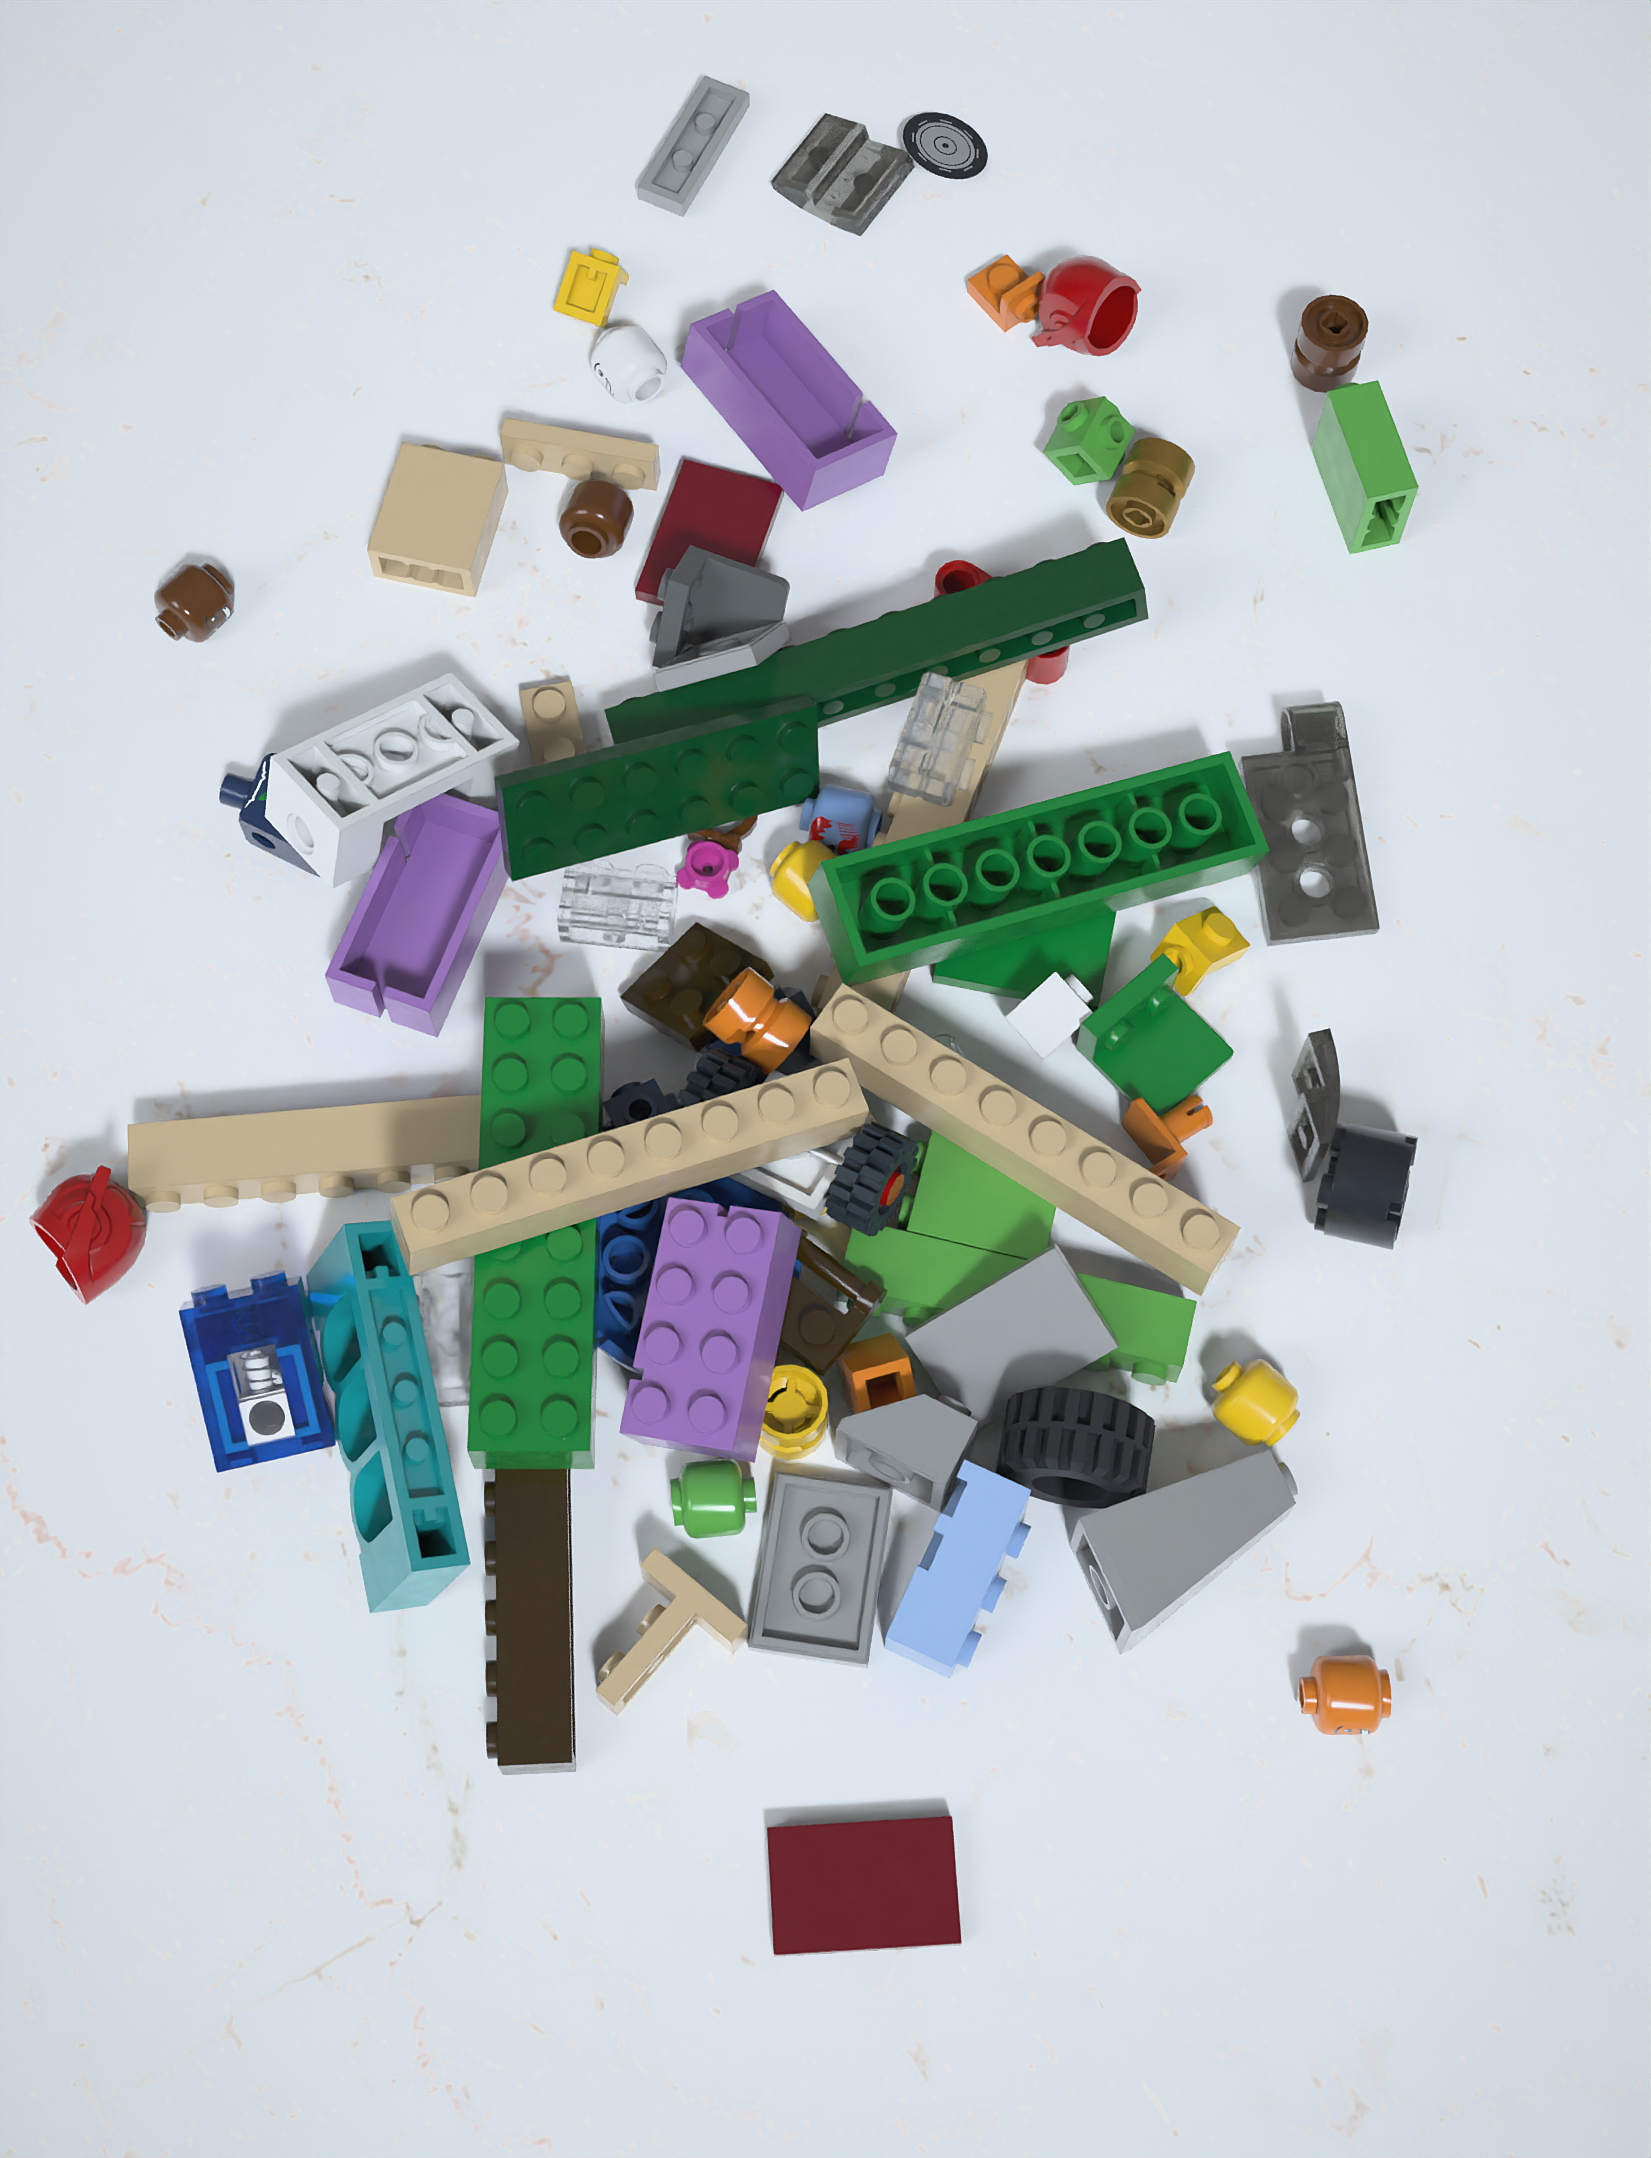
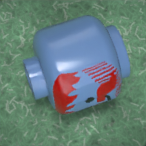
(842, 819)

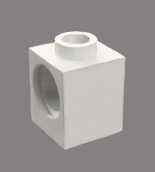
(1051, 1013)

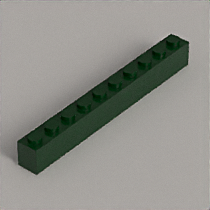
(886, 657)

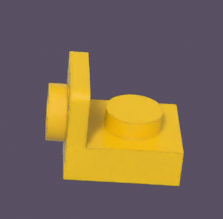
(590, 287)

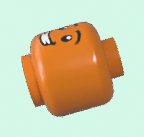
(1346, 1694)

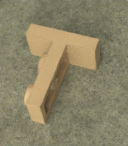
(665, 1629)

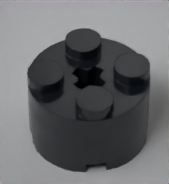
(1365, 1184)

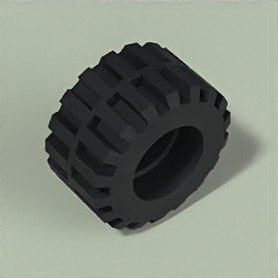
(1076, 1446)

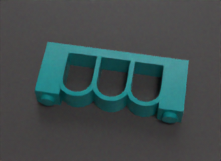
(387, 1418)

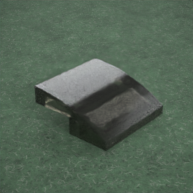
(842, 174)
(1316, 1114)

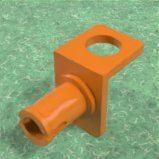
(1162, 1136)

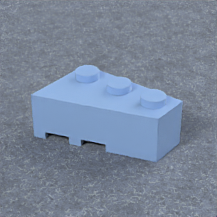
(960, 1571)

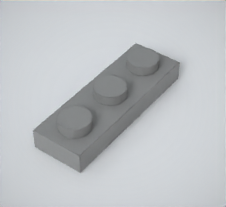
(693, 146)

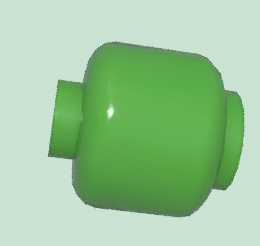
(712, 1498)

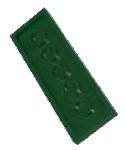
(658, 787)

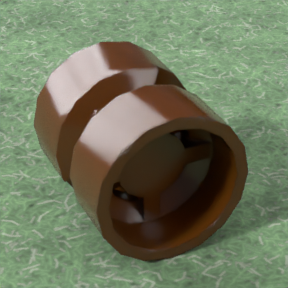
(1329, 343)

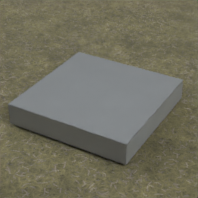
(722, 656)

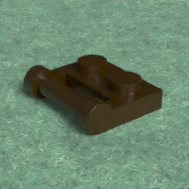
(811, 1325)

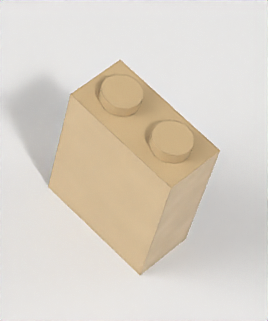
(438, 519)

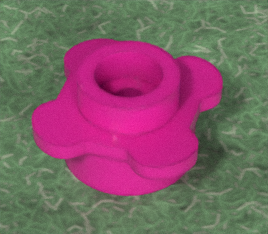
(708, 854)

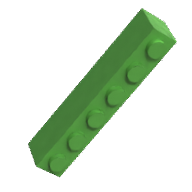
(933, 1273)

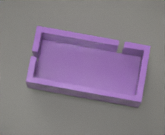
(788, 400)
(421, 915)
(711, 1329)

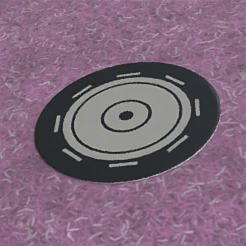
(945, 146)

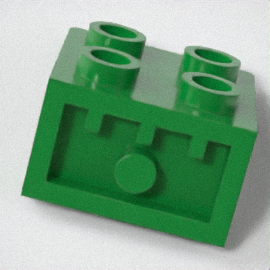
(1152, 1041)

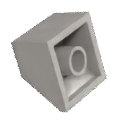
(910, 1445)

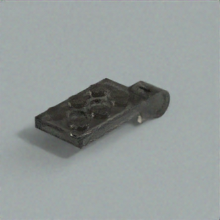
(1318, 785)

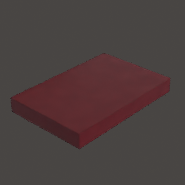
(714, 513)
(863, 1886)

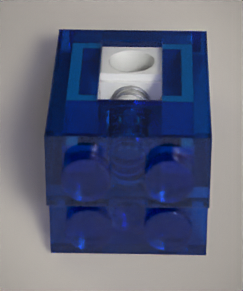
(245, 1319)

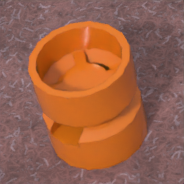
(757, 1021)

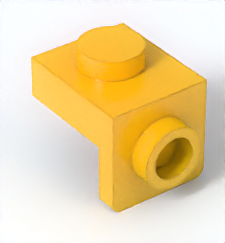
(1201, 947)

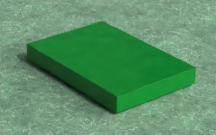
(1025, 963)

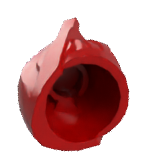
(1086, 306)
(91, 1231)

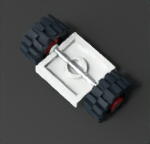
(853, 1177)

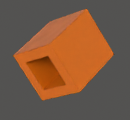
(875, 1373)

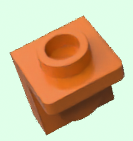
(1006, 293)

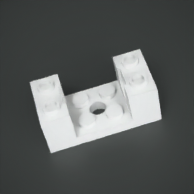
(340, 789)

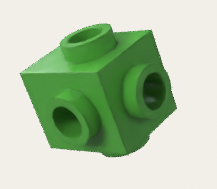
(1089, 440)

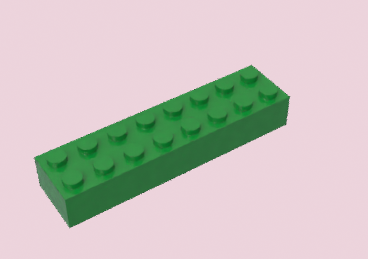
(1036, 868)
(539, 1295)

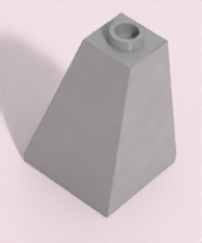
(1172, 1542)

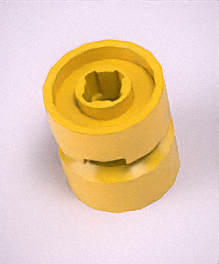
(794, 1413)

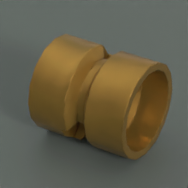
(1150, 488)

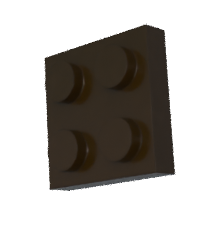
(687, 982)

